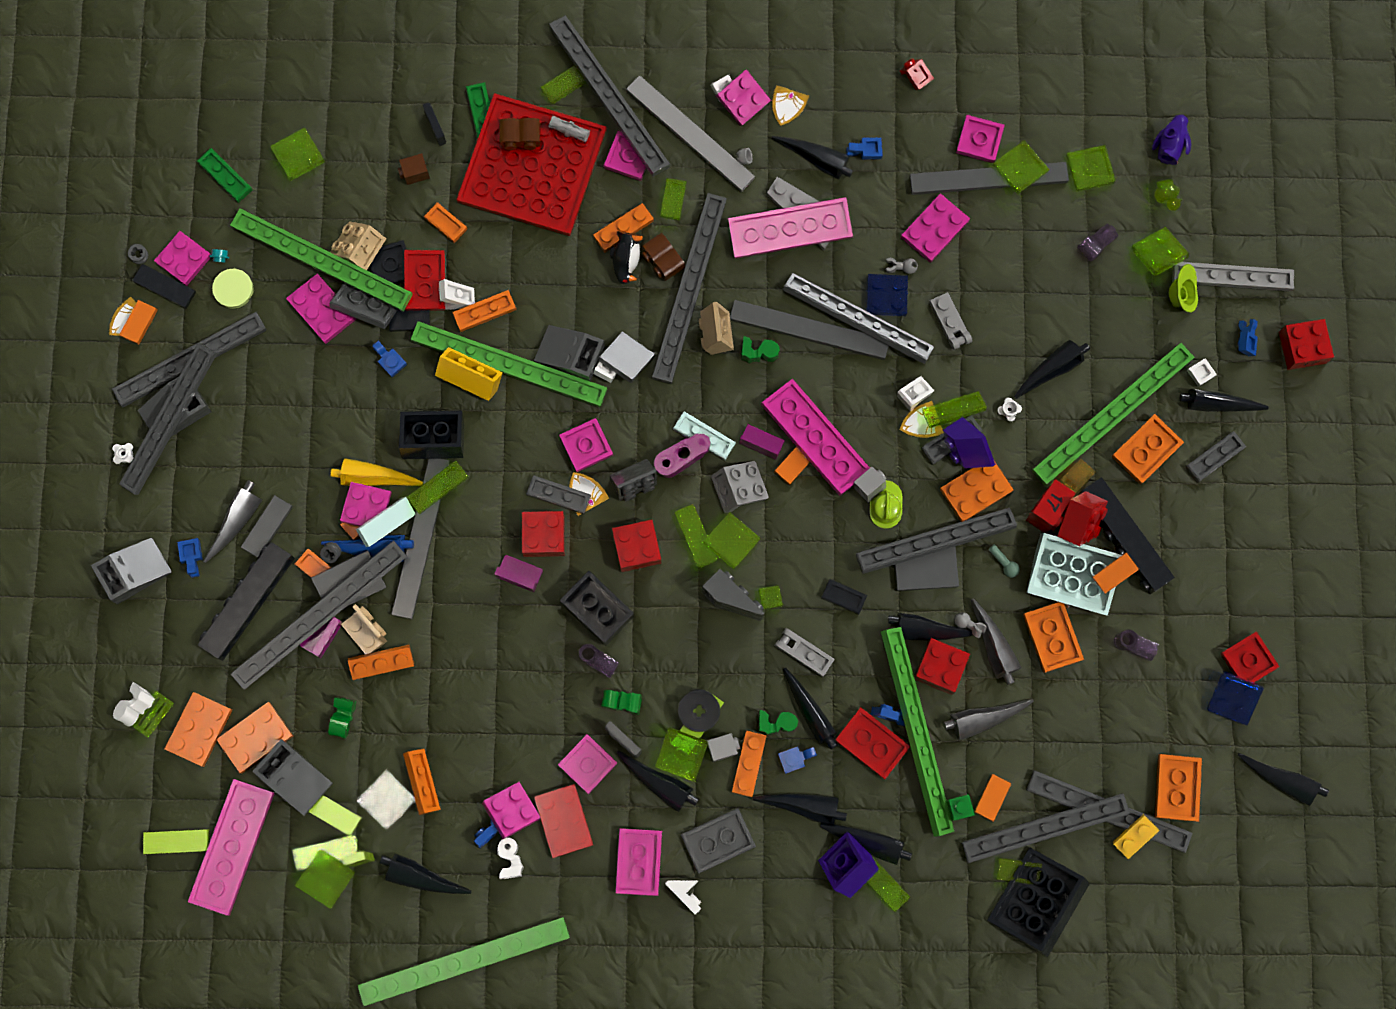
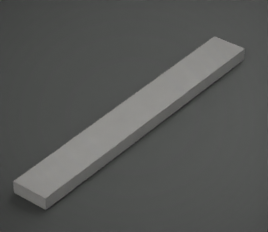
(690, 134)

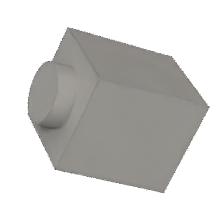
(870, 484)
(723, 747)

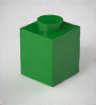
(960, 807)

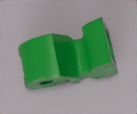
(768, 351)
(620, 700)
(341, 719)
(786, 722)

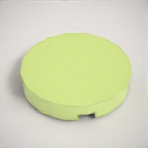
(232, 288)

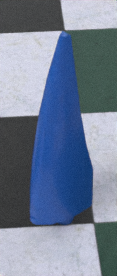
(357, 546)

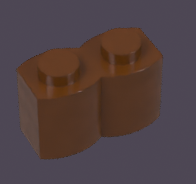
(520, 133)
(663, 257)

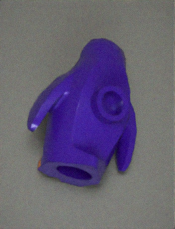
(1173, 140)

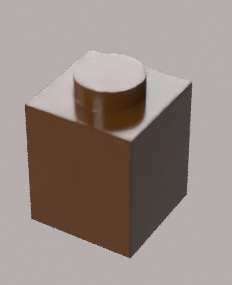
(413, 169)

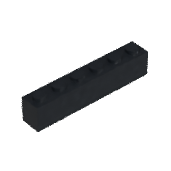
(1129, 539)
(246, 601)

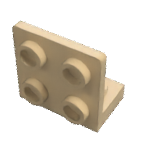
(358, 244)
(366, 634)

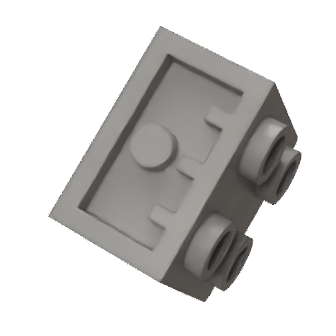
(739, 485)

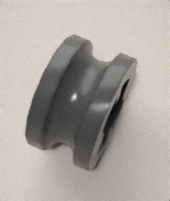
(131, 252)
(329, 557)

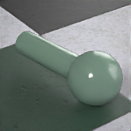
(1011, 569)

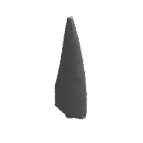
(238, 514)
(998, 650)
(974, 721)

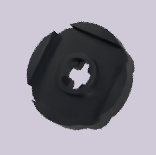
(708, 703)

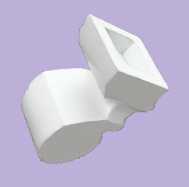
(128, 710)
(507, 849)

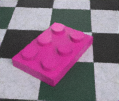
(935, 228)
(313, 305)
(638, 862)

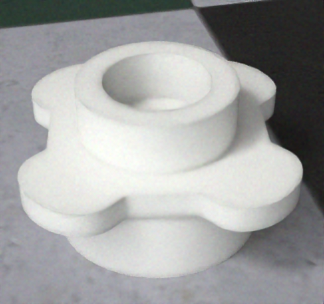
(1015, 408)
(127, 457)

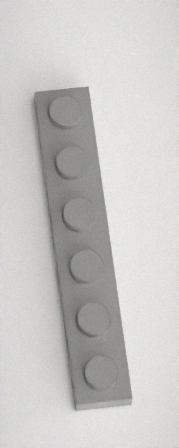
(1240, 276)

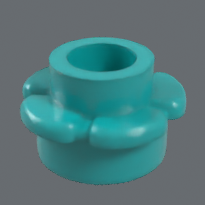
(219, 255)

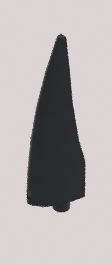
(824, 158)
(1058, 363)
(1218, 402)
(920, 628)
(811, 712)
(1289, 782)
(666, 787)
(814, 807)
(876, 844)
(413, 875)

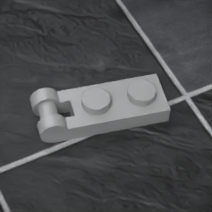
(950, 320)
(805, 652)

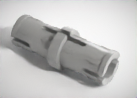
(569, 129)

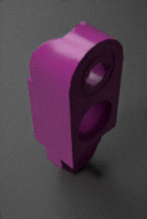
(697, 446)

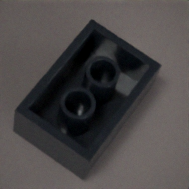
(431, 434)
(597, 608)

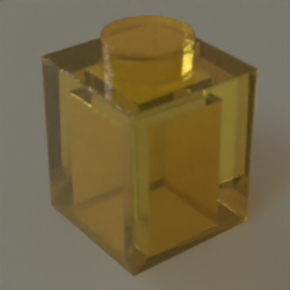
(1078, 476)

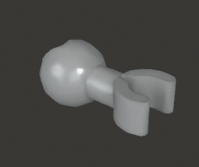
(906, 266)
(963, 620)

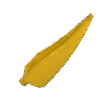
(371, 474)

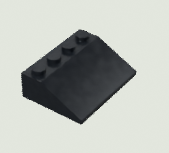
(1041, 909)

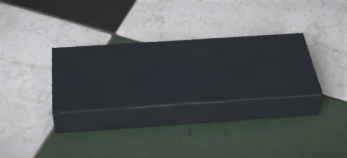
(164, 286)

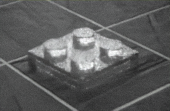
(386, 800)

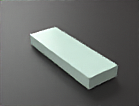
(689, 426)
(385, 522)

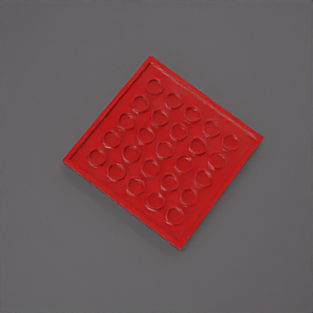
(536, 184)

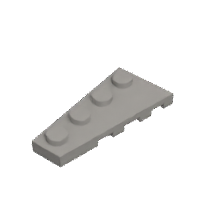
(787, 196)

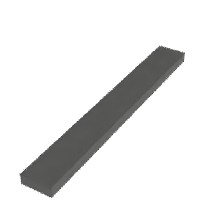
(977, 179)
(858, 318)
(808, 329)
(171, 368)
(168, 418)
(936, 540)
(416, 557)
(1074, 797)
(1045, 828)

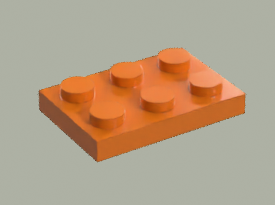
(1147, 449)
(976, 491)
(1053, 637)
(198, 729)
(254, 737)
(1178, 788)

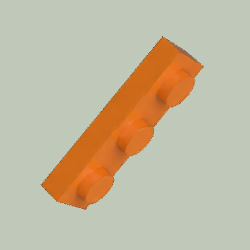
(630, 223)
(484, 311)
(380, 662)
(749, 764)
(421, 781)

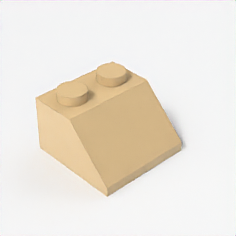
(716, 329)

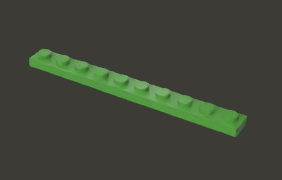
(321, 260)
(511, 364)
(1112, 414)
(917, 731)
(463, 961)

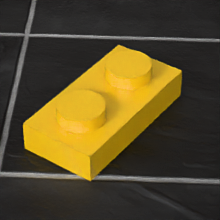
(1136, 836)

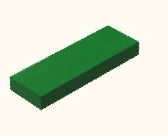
(479, 104)
(224, 175)

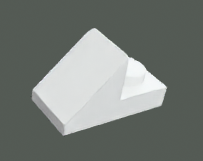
(455, 294)
(914, 393)
(680, 889)

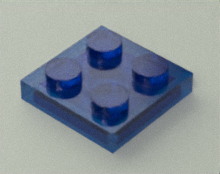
(887, 294)
(1235, 698)

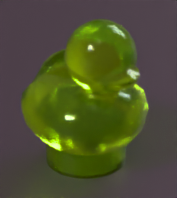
(1168, 191)

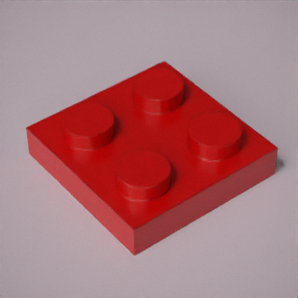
(1250, 658)

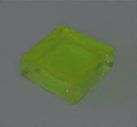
(770, 597)

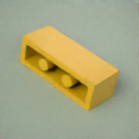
(468, 374)

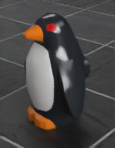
(626, 256)

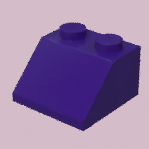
(967, 445)
(848, 865)

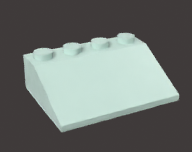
(1066, 571)

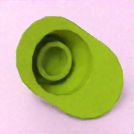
(1184, 289)
(887, 506)

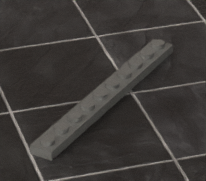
(609, 96)
(689, 288)
(318, 615)

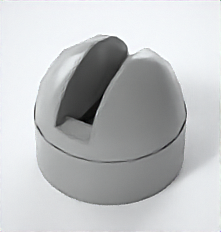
(745, 156)

